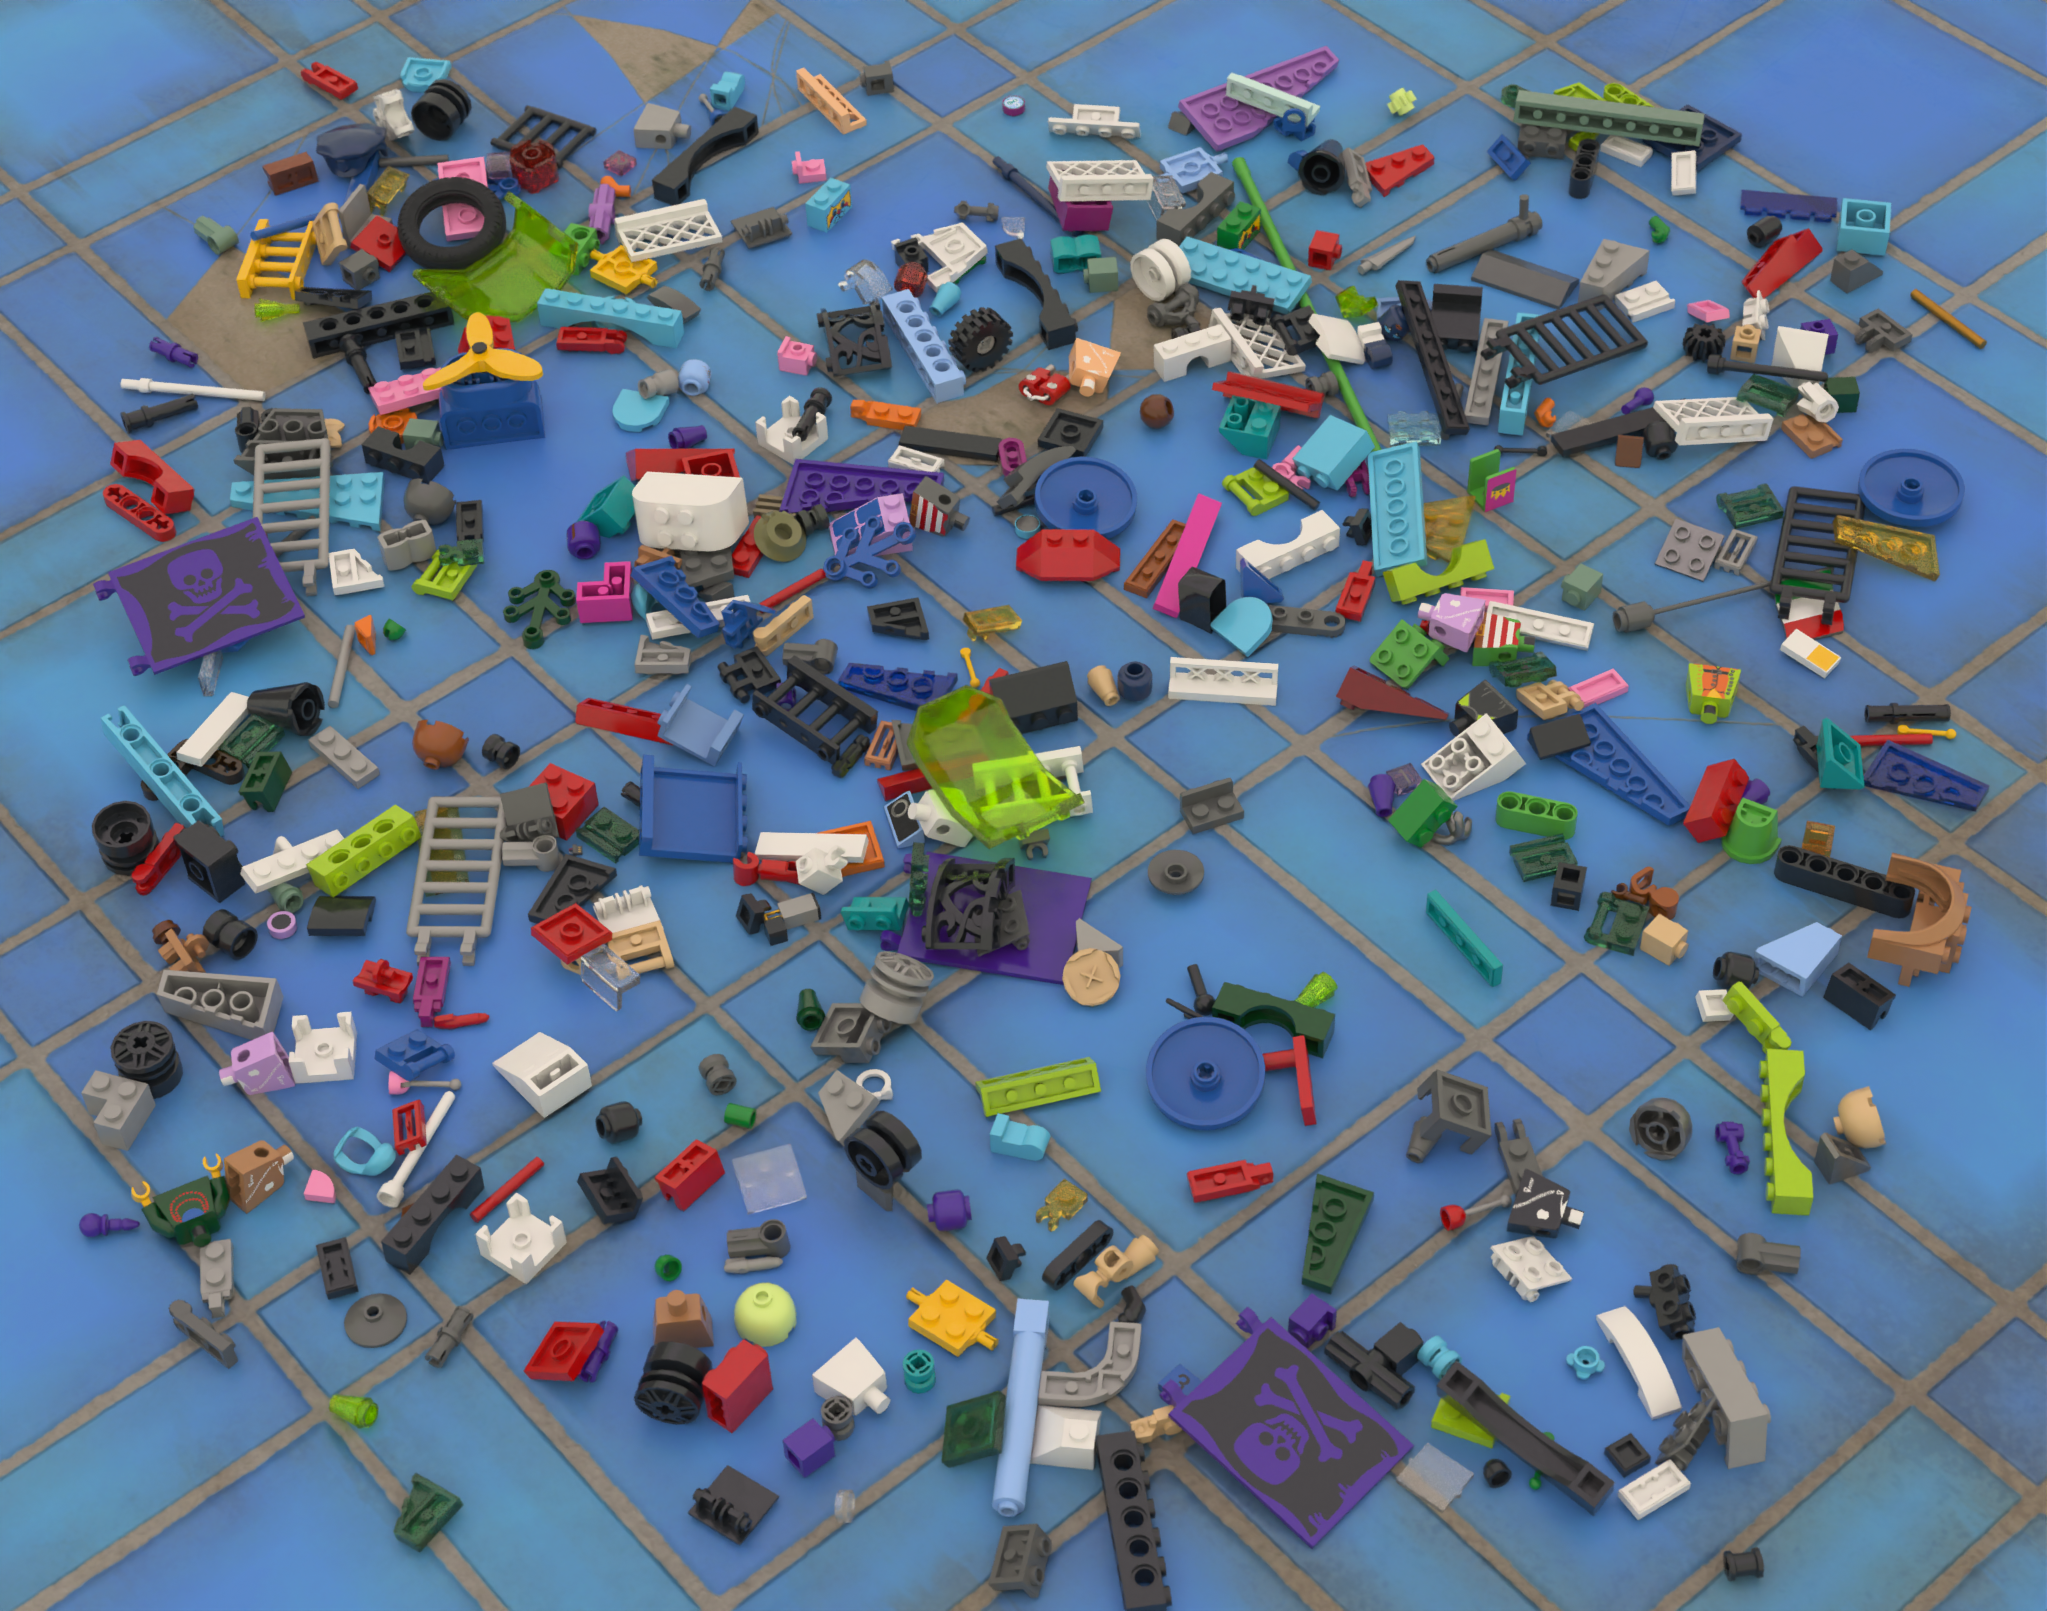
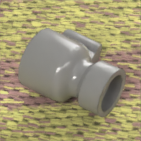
(660, 383)

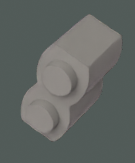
(407, 545)

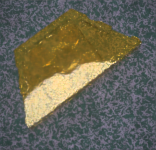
(1447, 525)

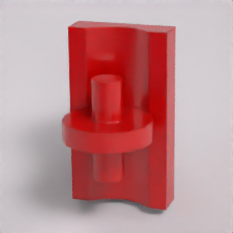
(382, 979)

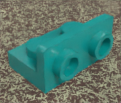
(875, 913)

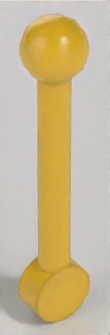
(966, 653)
(1903, 729)

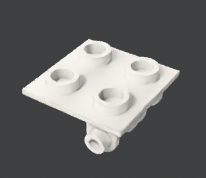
(626, 911)
(1528, 1266)

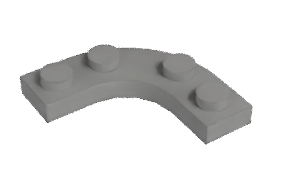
(1100, 1382)

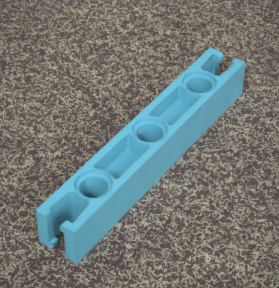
(159, 771)

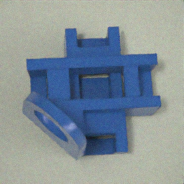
(1297, 129)
(741, 621)

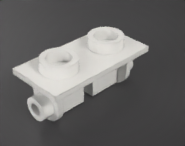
(1755, 313)

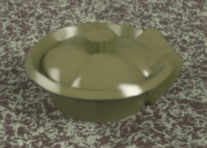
(779, 536)

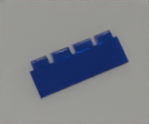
(1798, 206)

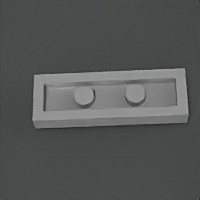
(344, 757)

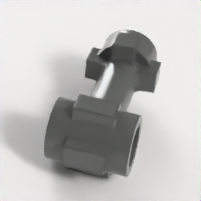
(963, 210)

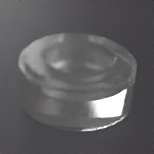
(844, 1506)

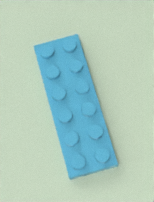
(1232, 271)
(1397, 507)

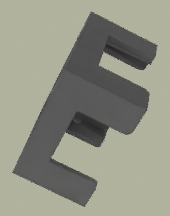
(1456, 1107)

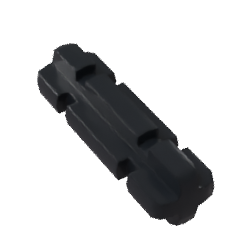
(850, 756)

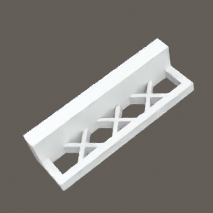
(1223, 685)

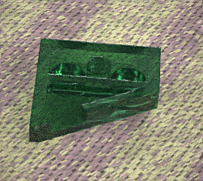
(425, 1513)

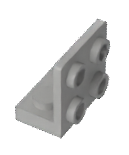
(356, 214)

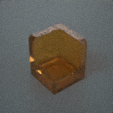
(1818, 838)

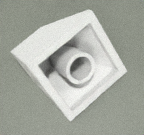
(1799, 350)
(1065, 1437)

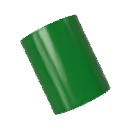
(740, 1115)

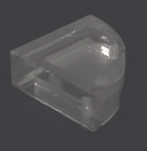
(1014, 226)

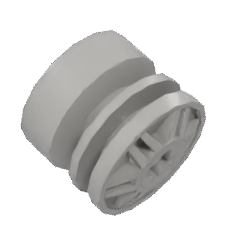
(896, 987)

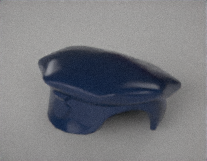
(350, 147)

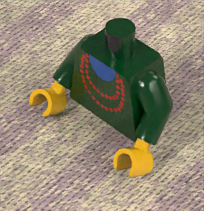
(189, 1210)

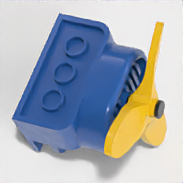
(488, 393)

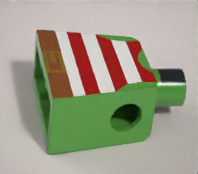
(1499, 640)

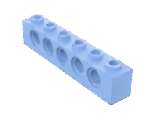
(923, 346)

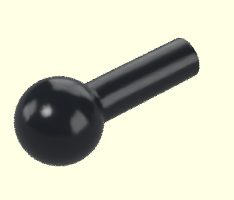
(1203, 1002)

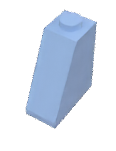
(1798, 957)

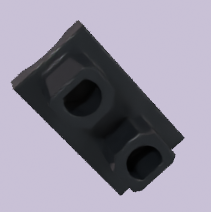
(1252, 304)

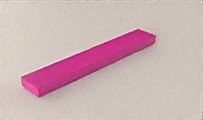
(1187, 552)

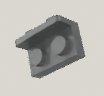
(1210, 806)
(1021, 1559)

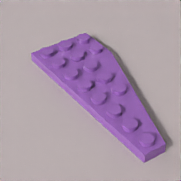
(1229, 121)

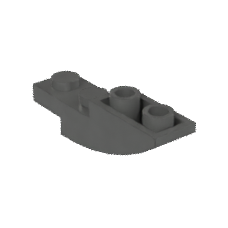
(1027, 474)

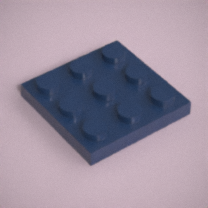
(1714, 141)

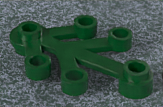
(544, 583)

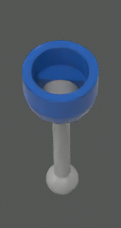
(715, 115)

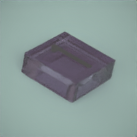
(1405, 778)

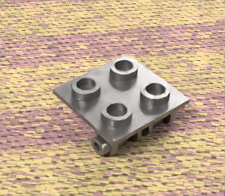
(1690, 550)

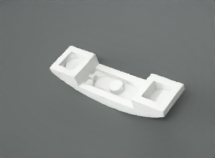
(1642, 1360)

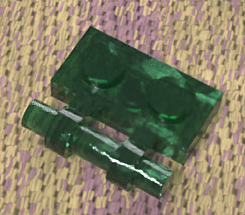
(918, 879)

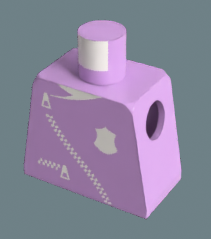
(1454, 619)
(259, 1066)

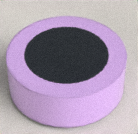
(282, 924)

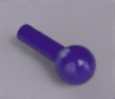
(1642, 396)

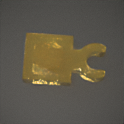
(1062, 1201)

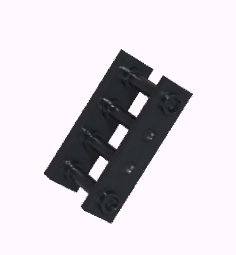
(818, 688)

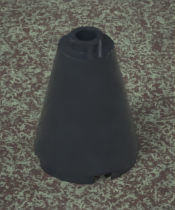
(1323, 168)
(290, 707)

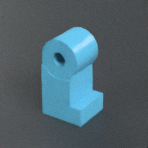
(728, 88)
(1018, 1139)

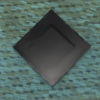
(1627, 1455)

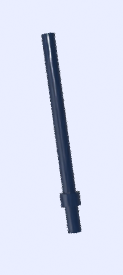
(1011, 173)

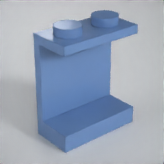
(697, 728)

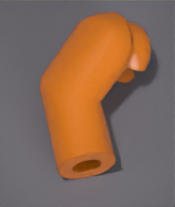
(620, 190)
(1543, 413)

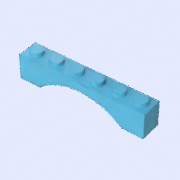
(654, 323)

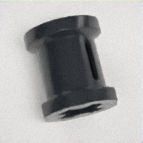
(1743, 1564)

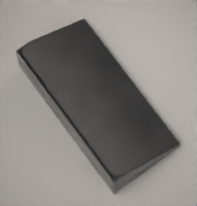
(1559, 737)

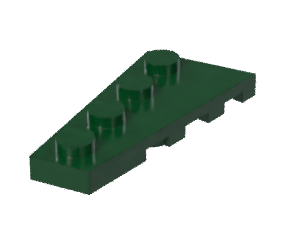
(1333, 1228)

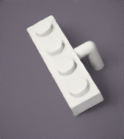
(287, 861)

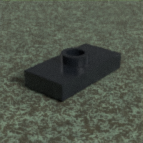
(337, 1268)

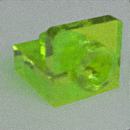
(1354, 305)

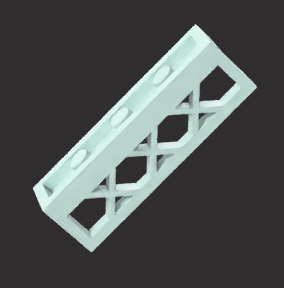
(1269, 98)

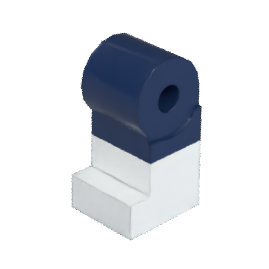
(1375, 348)

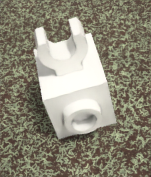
(820, 869)

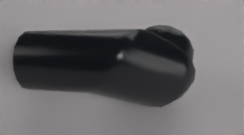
(1135, 1307)

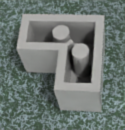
(120, 1108)

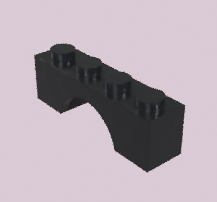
(412, 1235)

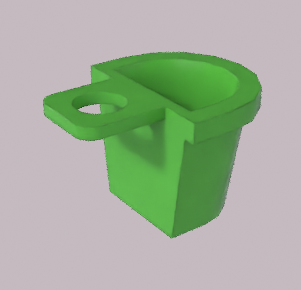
(1752, 833)

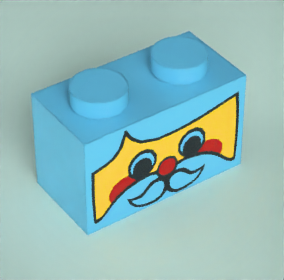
(828, 205)

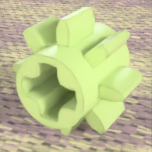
(1401, 101)

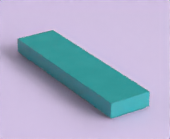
(1464, 938)

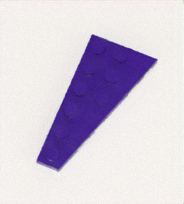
(847, 485)

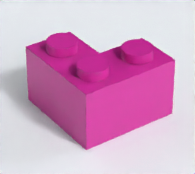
(609, 598)

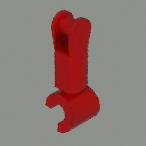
(768, 870)

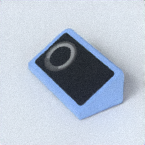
(903, 828)

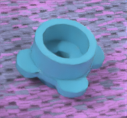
(1585, 1354)

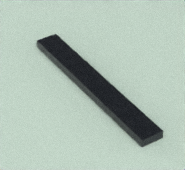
(1432, 358)

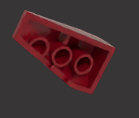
(1372, 693)

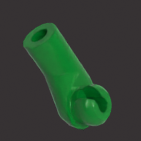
(1661, 230)

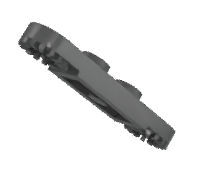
(1306, 621)

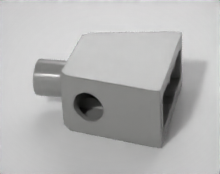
(659, 128)

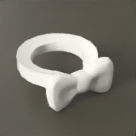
(886, 1093)

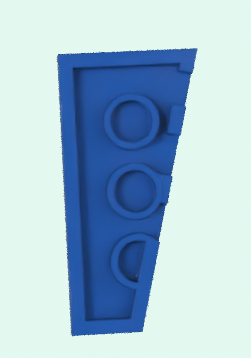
(672, 591)

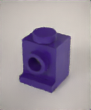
(1312, 1320)

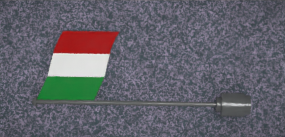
(1804, 612)

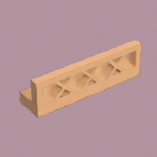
(829, 101)

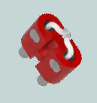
(1044, 387)

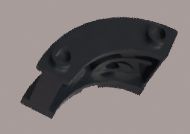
(863, 317)
(951, 877)

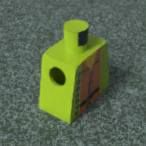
(1711, 691)

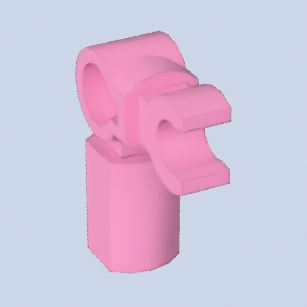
(1288, 469)

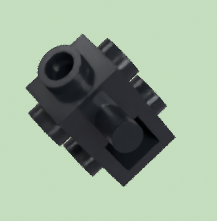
(1671, 1299)

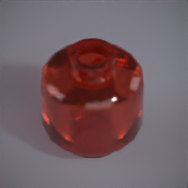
(911, 277)

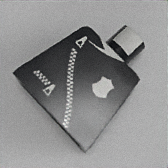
(1542, 1207)

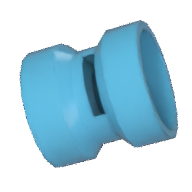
(1438, 1356)

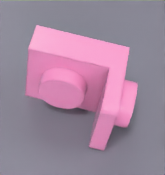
(809, 170)

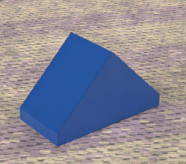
(1258, 585)

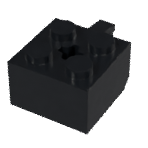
(210, 860)

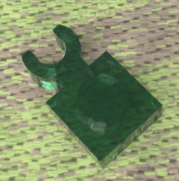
(465, 553)

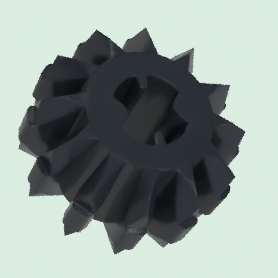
(1702, 341)

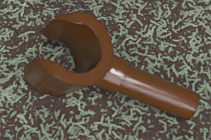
(1623, 894)

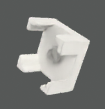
(779, 436)
(324, 1052)
(522, 1241)

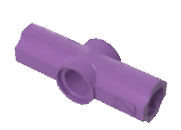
(602, 211)

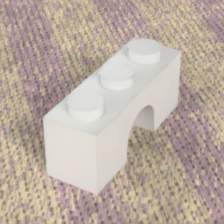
(1175, 354)

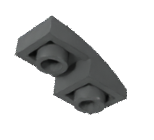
(672, 299)

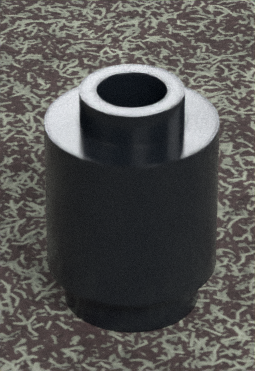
(1764, 231)

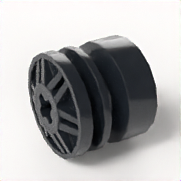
(441, 109)
(124, 836)
(148, 1055)
(672, 1383)

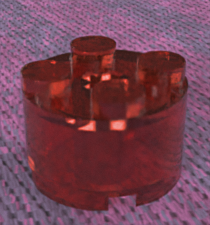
(534, 165)

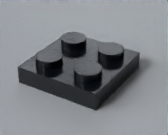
(1070, 429)

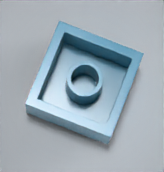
(1864, 226)

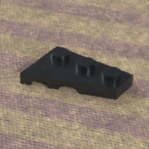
(333, 297)
(571, 883)

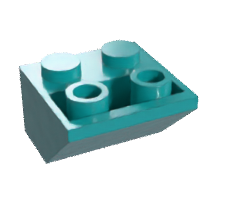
(1251, 426)

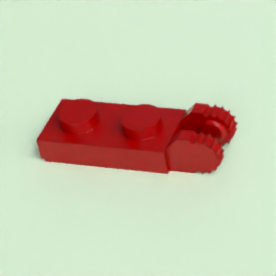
(329, 80)
(591, 339)
(157, 862)

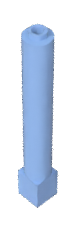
(1021, 1406)

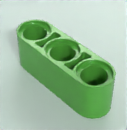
(1535, 815)

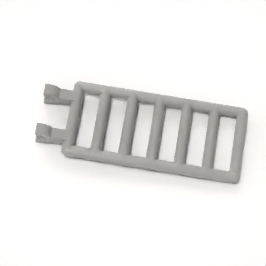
(323, 502)
(468, 933)

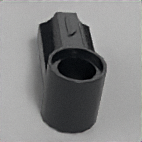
(247, 426)

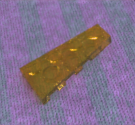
(1894, 545)

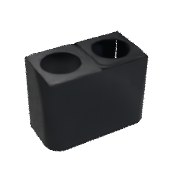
(1201, 598)

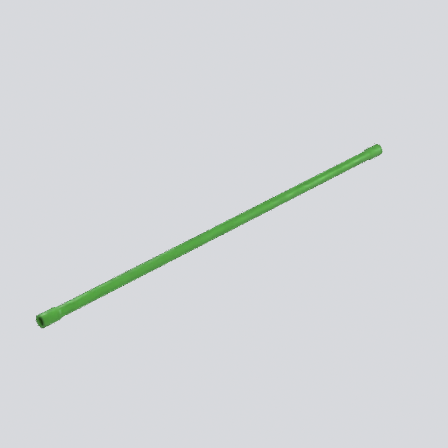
(1356, 411)

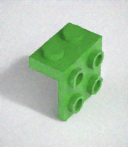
(1407, 654)

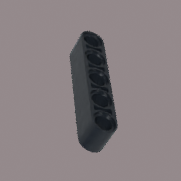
(1843, 881)

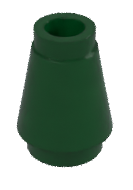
(809, 1010)

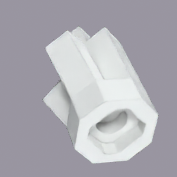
(1817, 402)

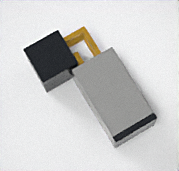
(791, 915)

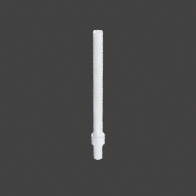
(147, 386)

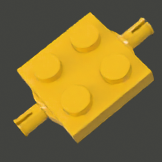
(620, 273)
(952, 1318)

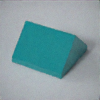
(1838, 758)

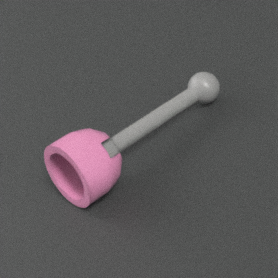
(399, 1085)

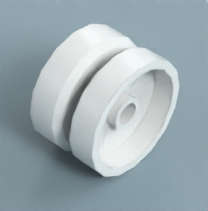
(1160, 269)

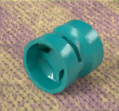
(919, 1371)

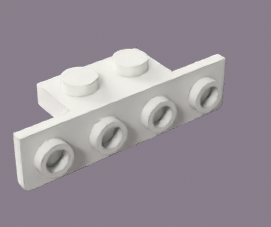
(1095, 121)

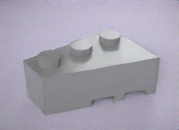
(1612, 270)

